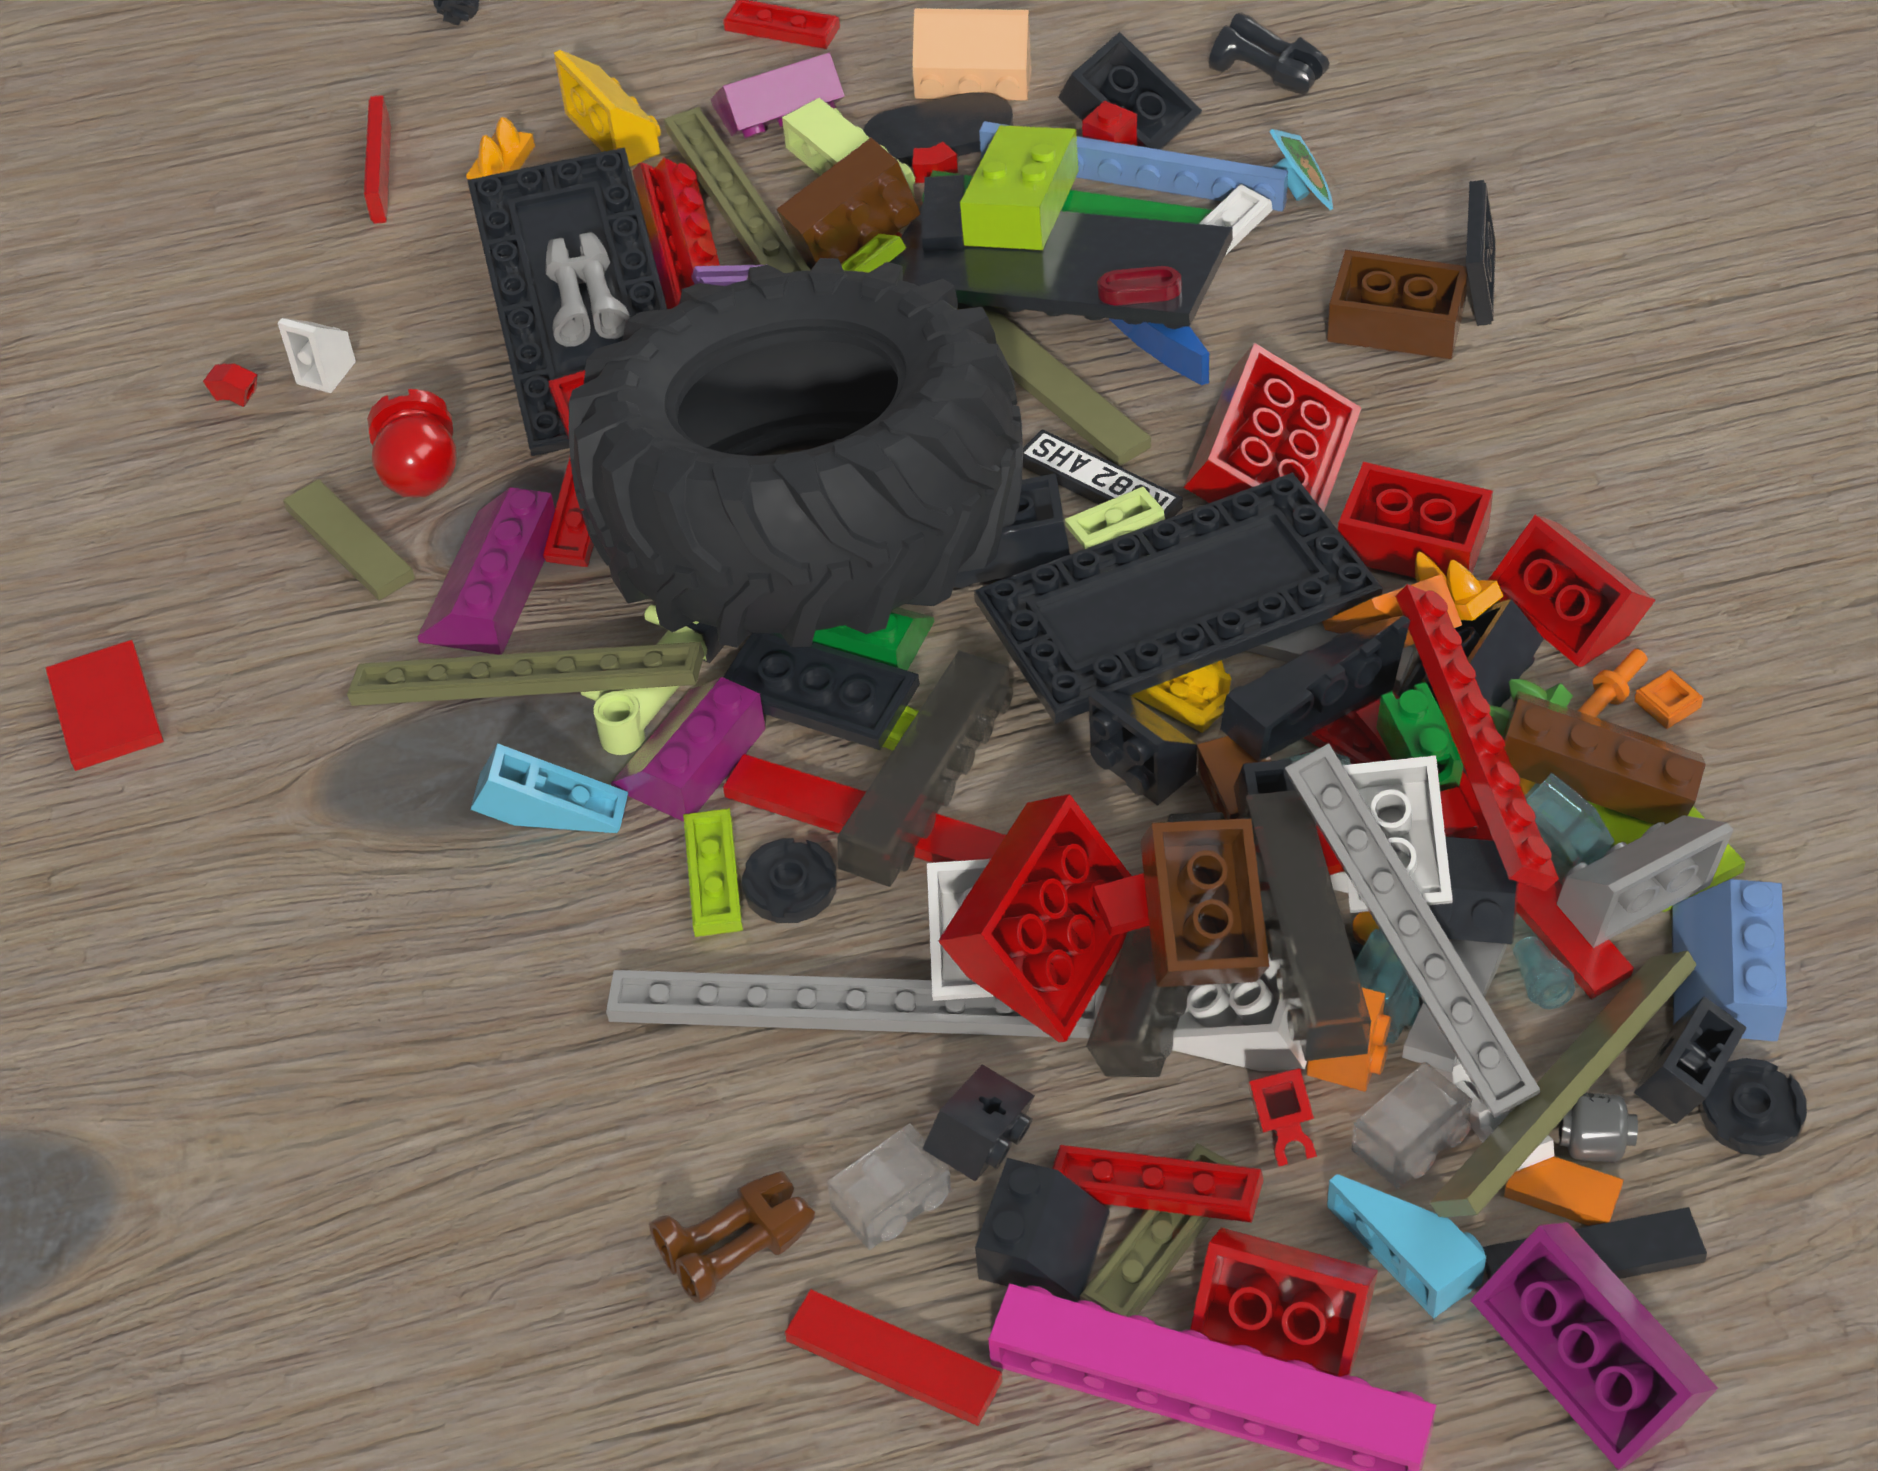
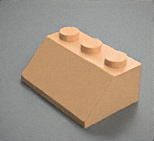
(971, 53)

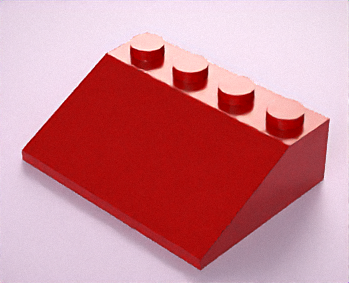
(1270, 426)
(1032, 917)

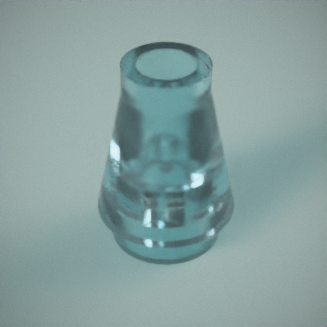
(1544, 976)

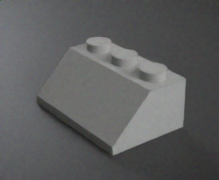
(1643, 876)

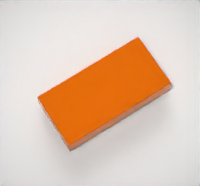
(1566, 1190)

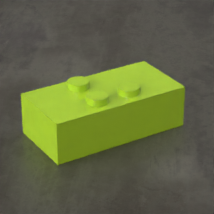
(1019, 187)

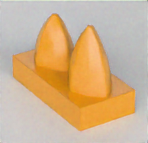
(503, 151)
(1468, 593)

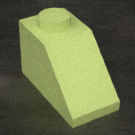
(1115, 518)

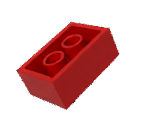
(1405, 513)

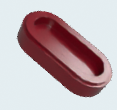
(1139, 285)

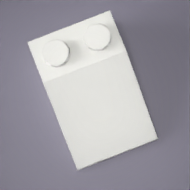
(1409, 811)
(947, 890)
(1240, 1025)

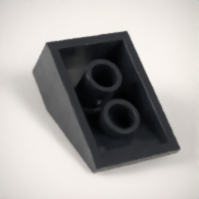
(1133, 82)

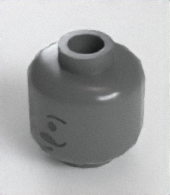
(1598, 1128)

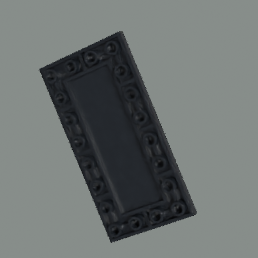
(516, 221)
(1067, 269)
(1176, 595)

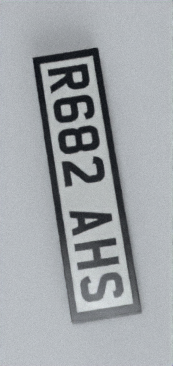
(1090, 474)

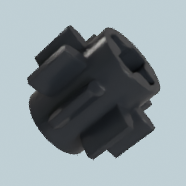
(456, 10)

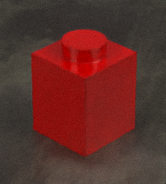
(1111, 124)

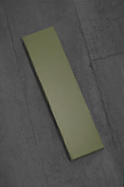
(349, 539)
(1147, 1254)

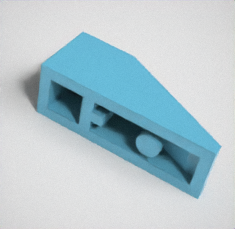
(544, 795)
(1412, 1243)

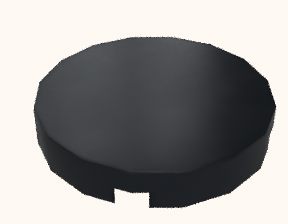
(789, 880)
(1754, 1108)

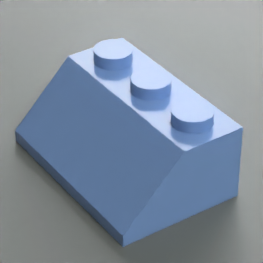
(1737, 952)

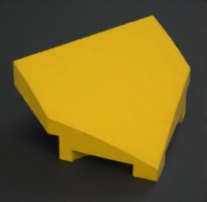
(1193, 697)

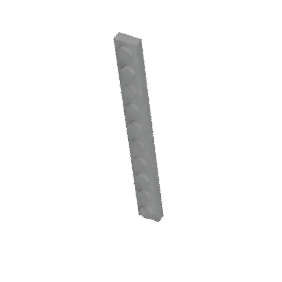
(815, 1004)

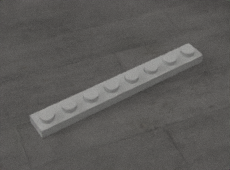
(1412, 932)

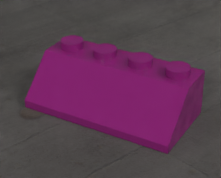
(492, 574)
(1592, 1344)

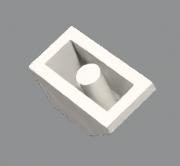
(316, 353)

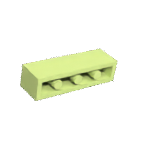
(825, 137)

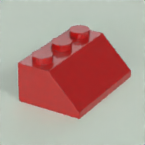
(1569, 591)
(1283, 1301)

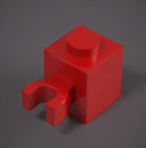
(1281, 1106)

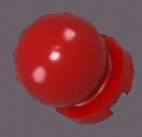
(412, 443)

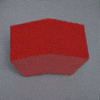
(931, 159)
(231, 383)

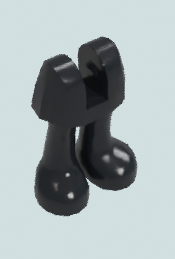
(1290, 64)

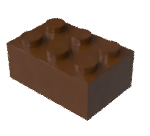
(849, 205)
(1397, 304)
(1204, 902)

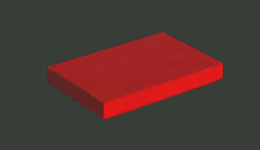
(104, 705)

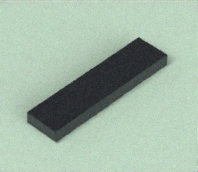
(1630, 1245)

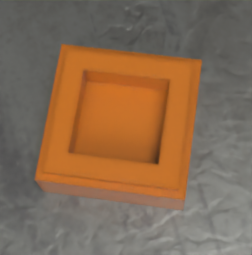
(1668, 699)

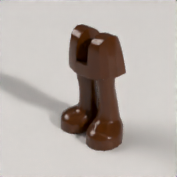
(761, 1204)

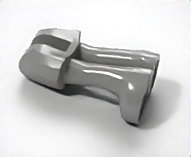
(572, 322)

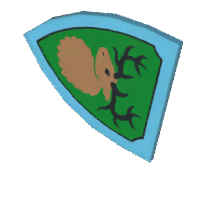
(1301, 168)

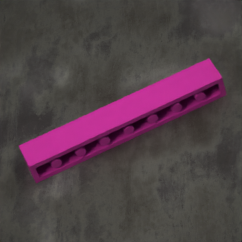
(1210, 1383)

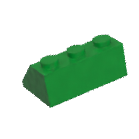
(892, 646)

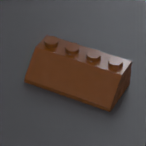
(1602, 760)

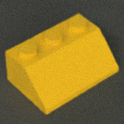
(605, 110)

